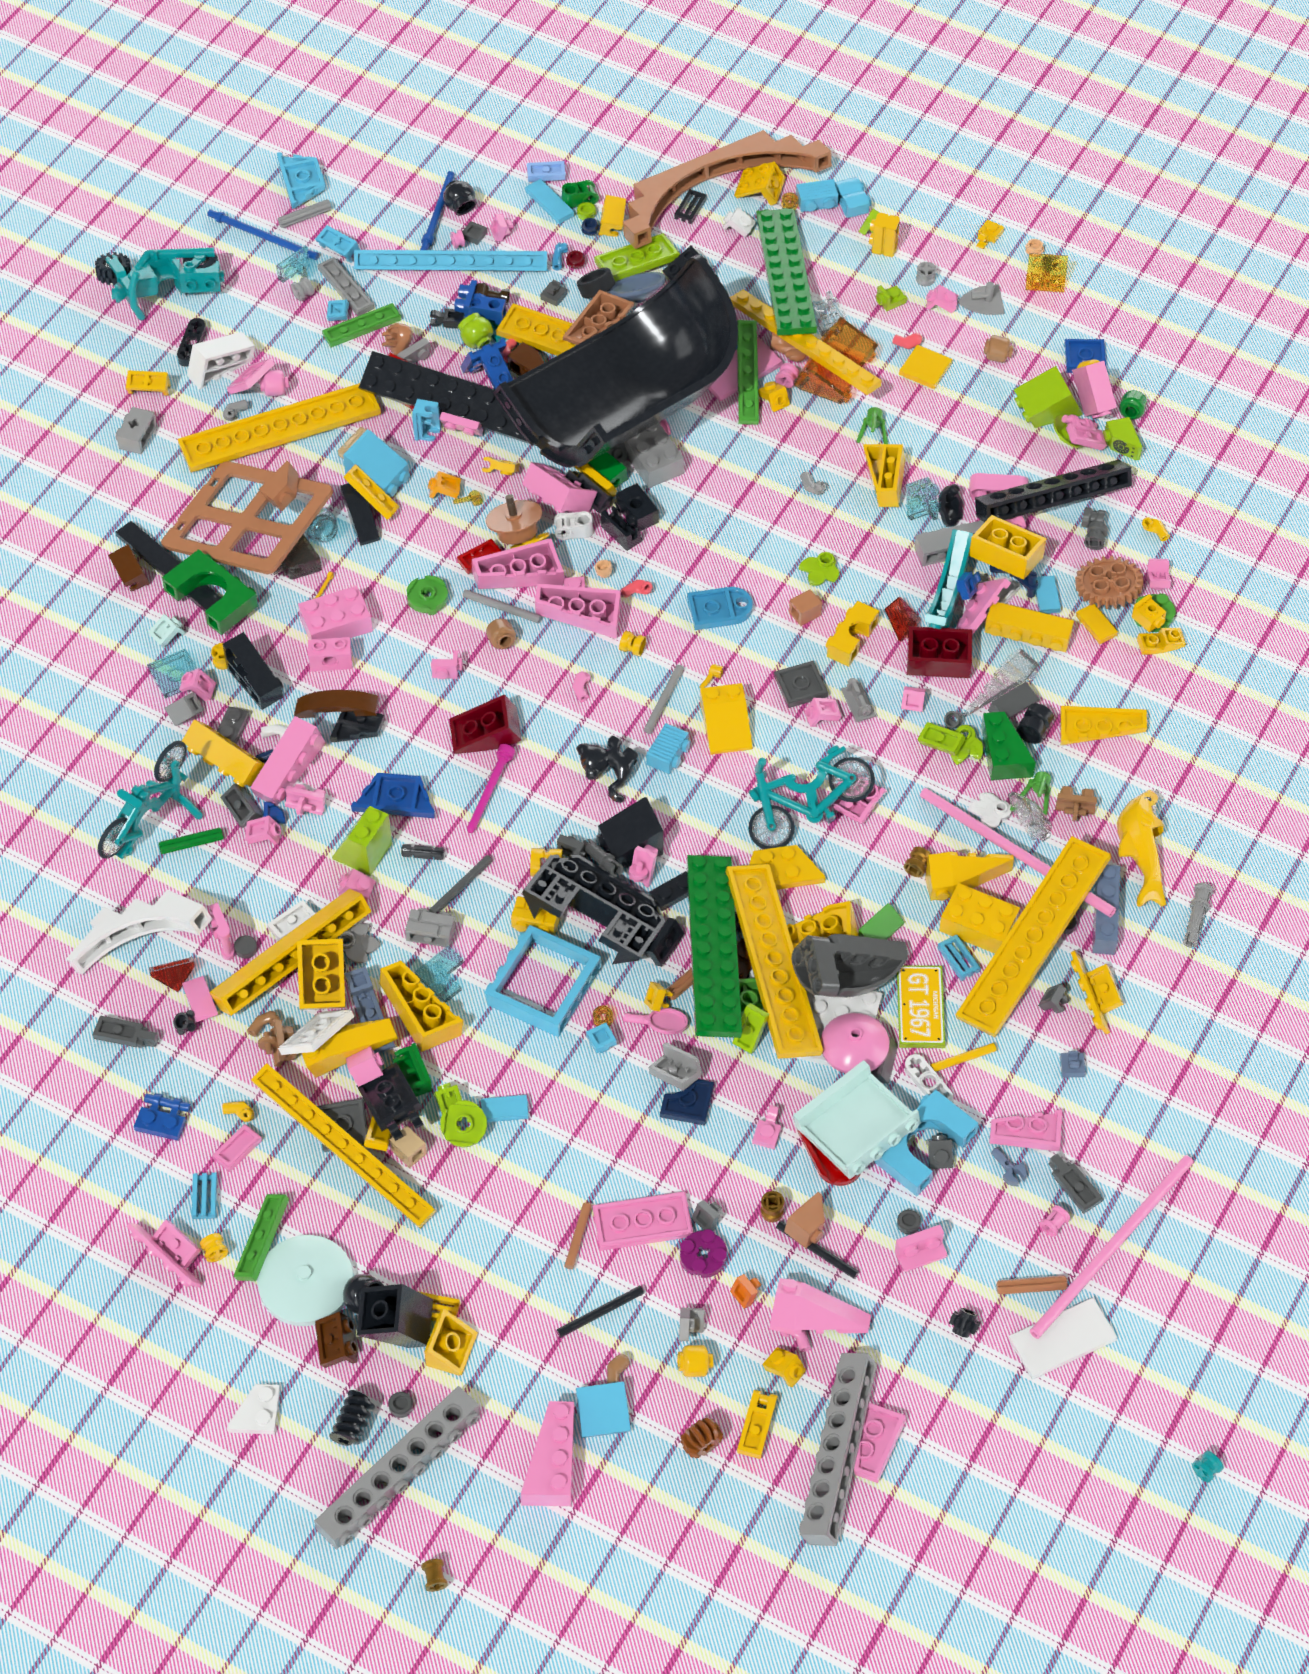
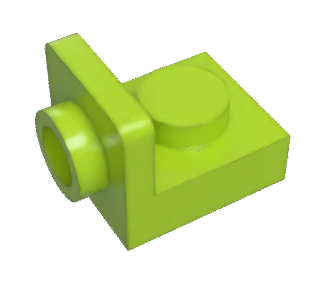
(890, 298)
(447, 1096)

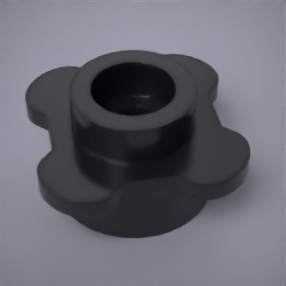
(181, 1018)

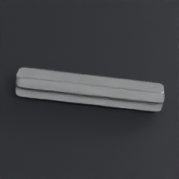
(304, 213)

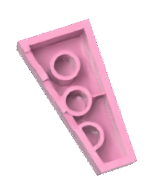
(288, 761)
(551, 1465)

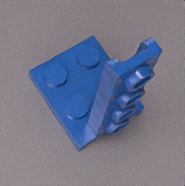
(491, 359)

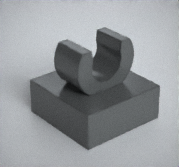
(553, 293)
(1052, 998)
(706, 1215)

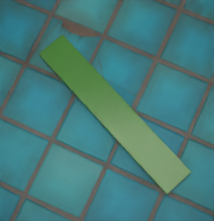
(747, 372)

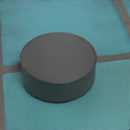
(245, 947)
(908, 1222)
(400, 1404)

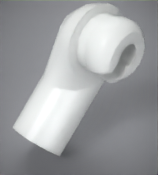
(273, 730)

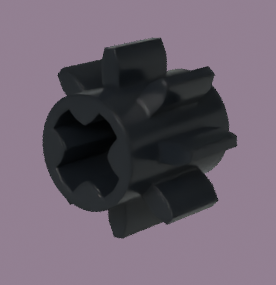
(964, 1322)

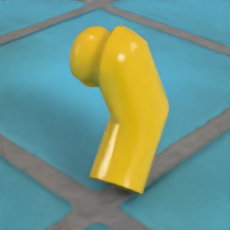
(240, 1108)

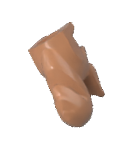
(785, 348)

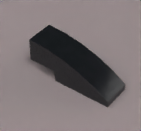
(359, 515)

